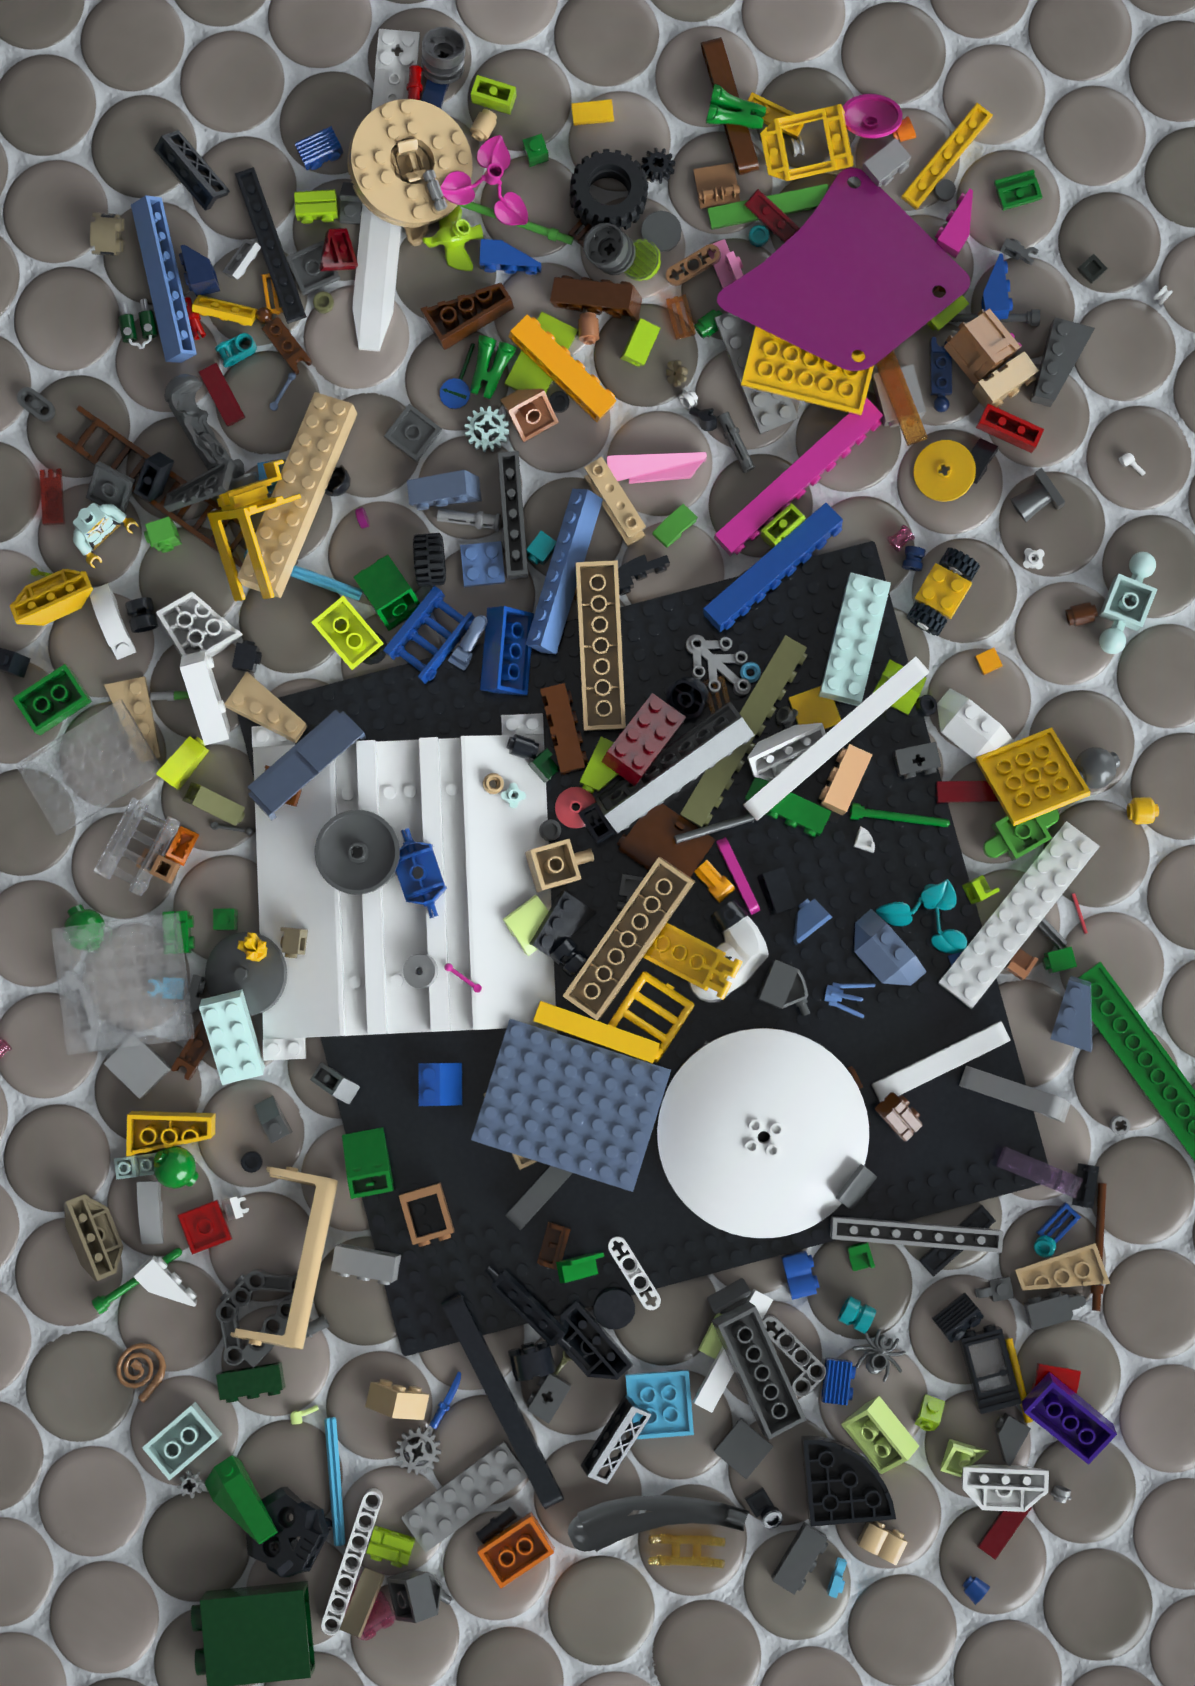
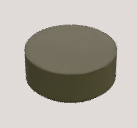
(323, 302)

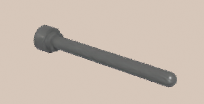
(1031, 317)

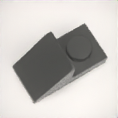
(350, 205)
(196, 987)

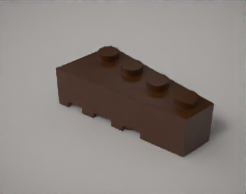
(596, 296)
(466, 314)
(562, 728)

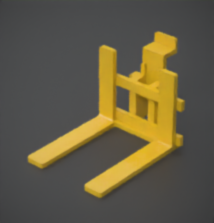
(241, 504)

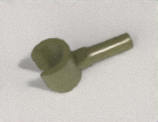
(563, 1362)

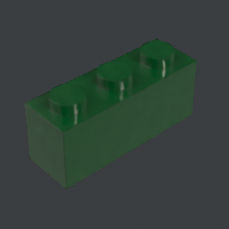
(250, 1382)

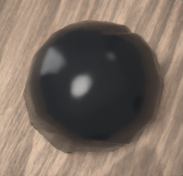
(339, 482)

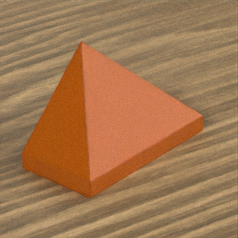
(182, 845)

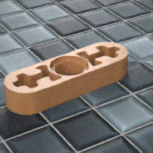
(677, 267)

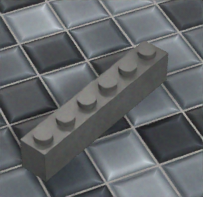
(513, 515)

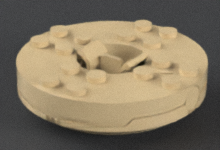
(395, 150)

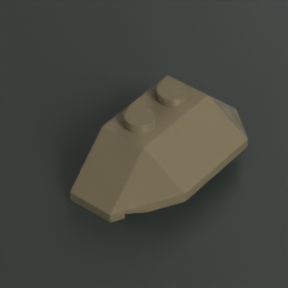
(93, 1236)

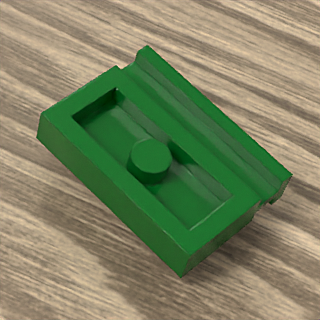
(1018, 190)

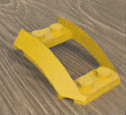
(836, 137)

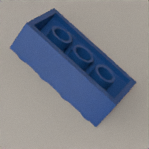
(505, 651)

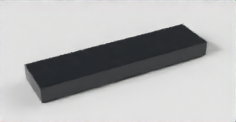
(938, 1258)

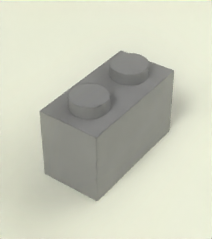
(887, 163)

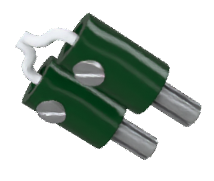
(147, 324)

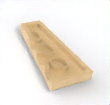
(137, 700)
(1068, 1269)

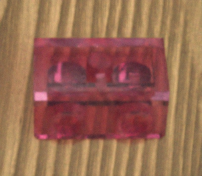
(380, 1617)

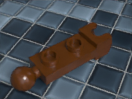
(282, 339)
(193, 1052)

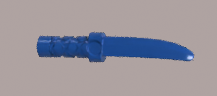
(444, 1406)

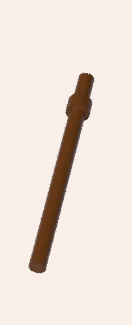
(1097, 1290)

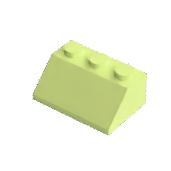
(880, 1435)

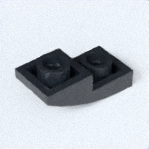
(983, 454)

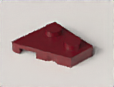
(337, 251)

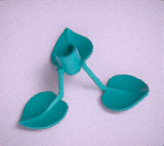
(933, 896)

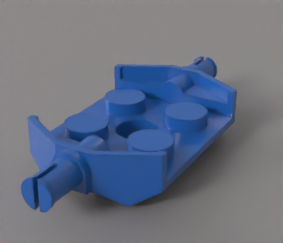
(431, 884)

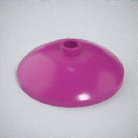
(872, 116)

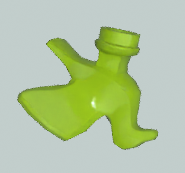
(453, 235)

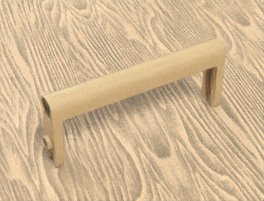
(309, 1264)

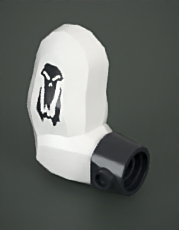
(742, 942)

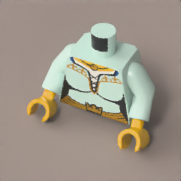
(96, 525)

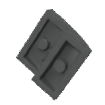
(856, 1187)

